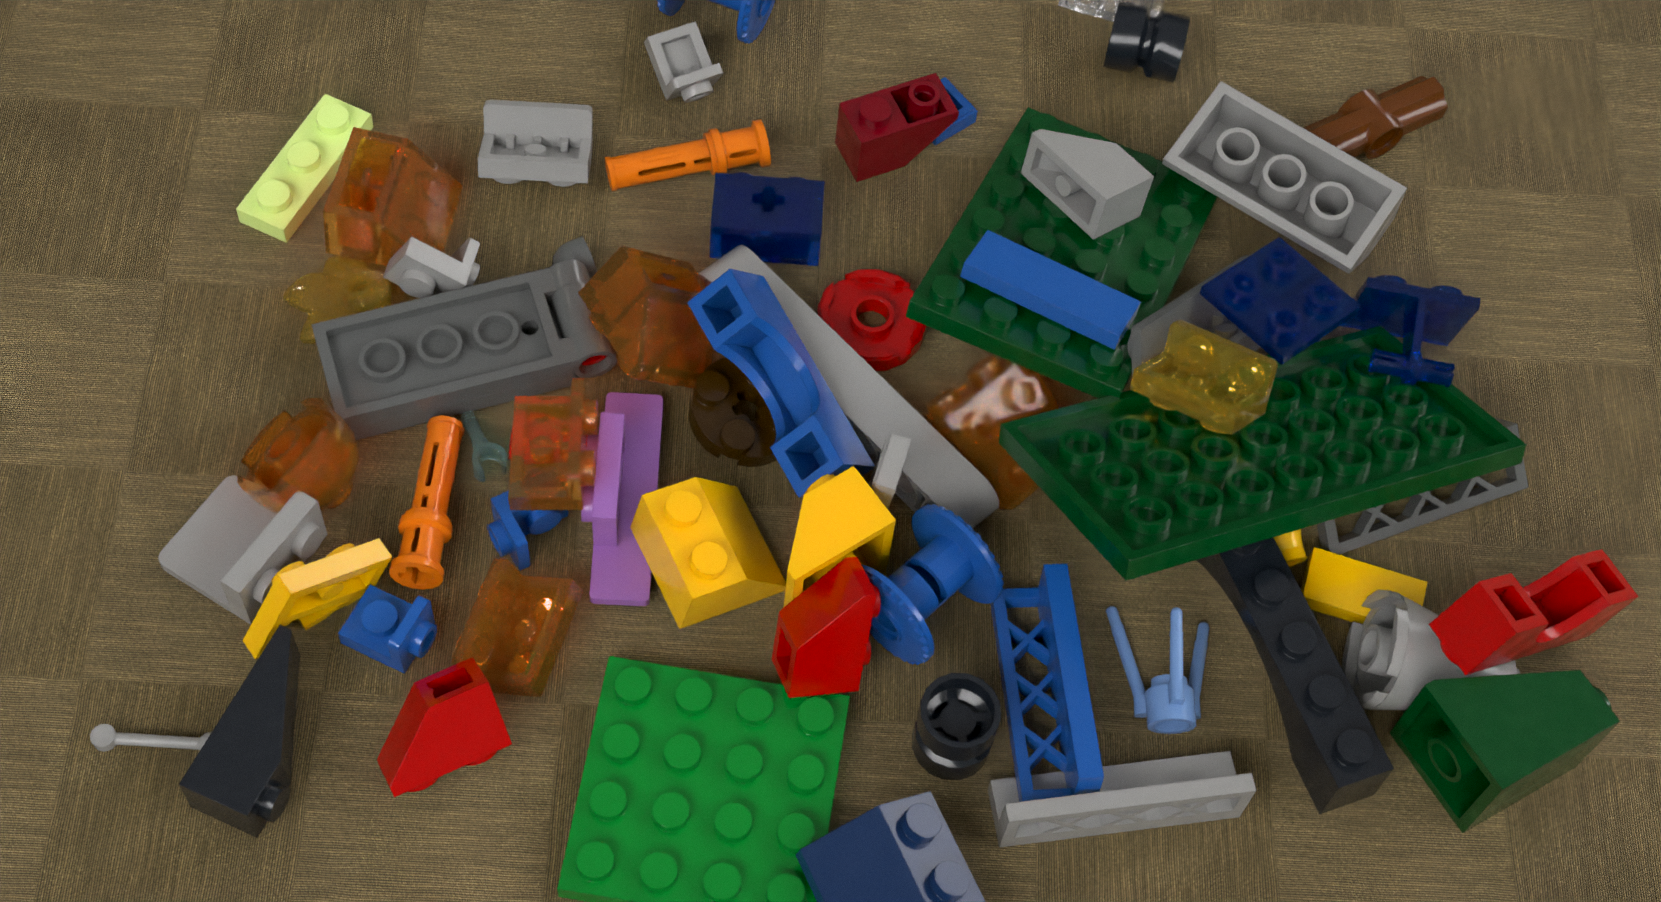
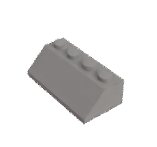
(1286, 177)

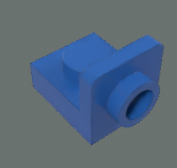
(511, 526)
(390, 628)

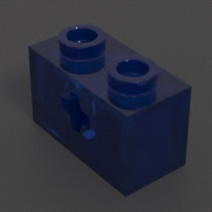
(769, 216)

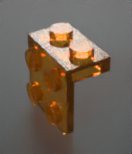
(973, 416)

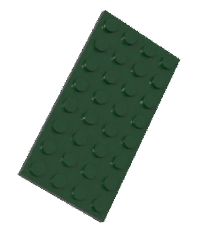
(1332, 443)

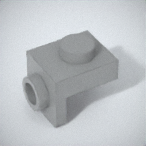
(682, 63)
(428, 272)

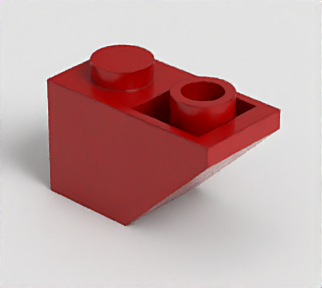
(826, 632)
(442, 727)

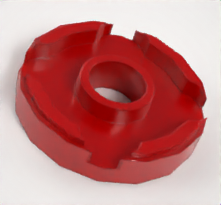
(877, 292)

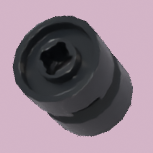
(1146, 41)
(956, 726)

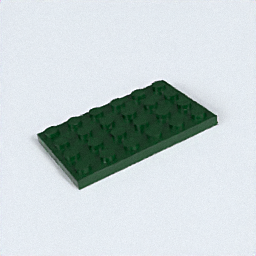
(1135, 259)

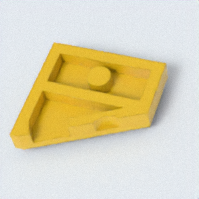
(316, 590)

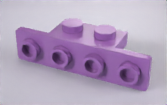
(625, 470)

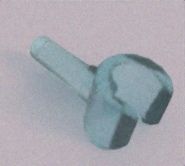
(482, 447)

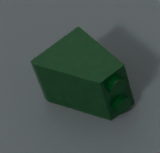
(1500, 737)

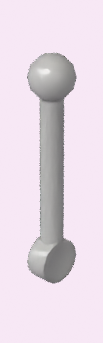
(106, 738)

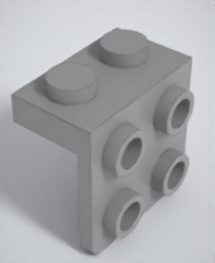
(238, 546)

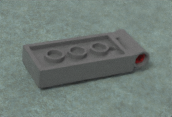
(461, 350)

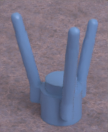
(1171, 701)

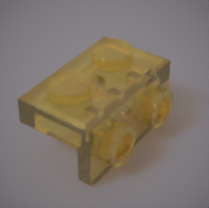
(1207, 379)

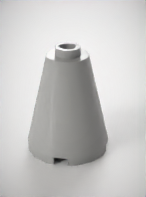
(1398, 653)

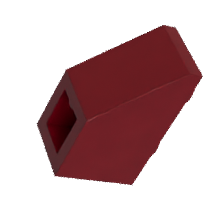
(892, 125)

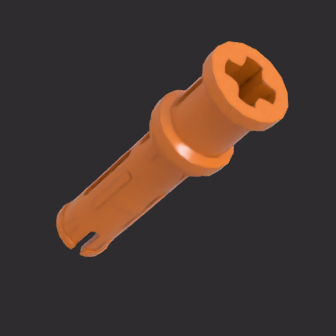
(714, 152)
(426, 524)

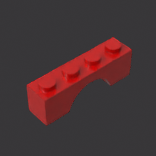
(1508, 622)

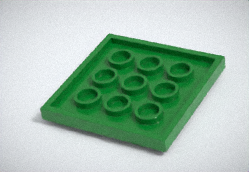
(701, 788)

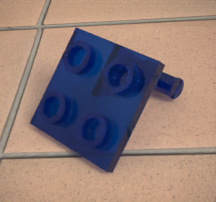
(1280, 300)
(1416, 316)

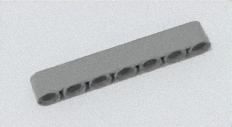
(933, 466)

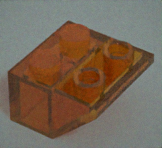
(385, 197)
(645, 315)

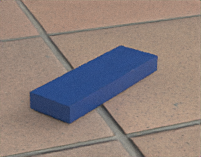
(1050, 289)

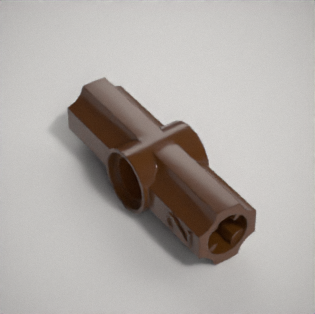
(1376, 123)

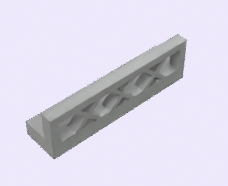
(1129, 800)

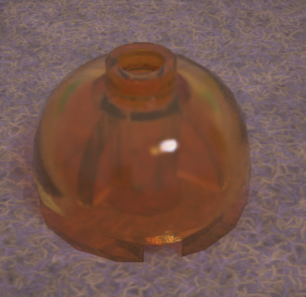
(302, 454)

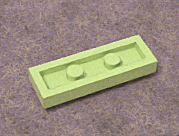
(302, 169)

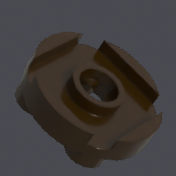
(717, 425)

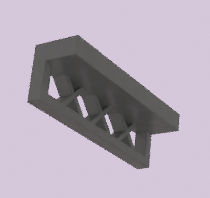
(1416, 515)

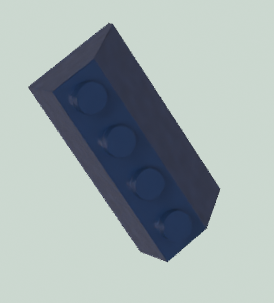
(890, 856)

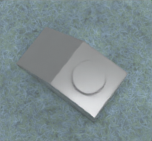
(1087, 179)

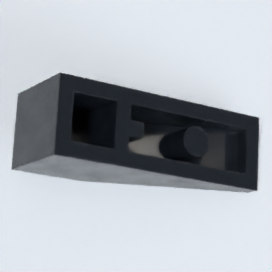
(248, 757)

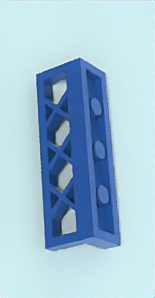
(1068, 683)

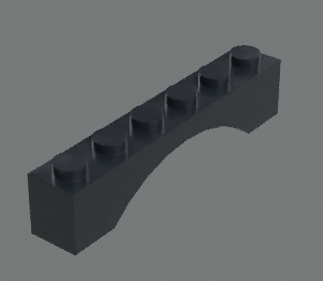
(1321, 713)

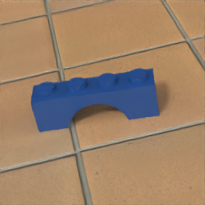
(757, 336)

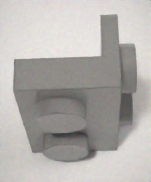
(536, 142)

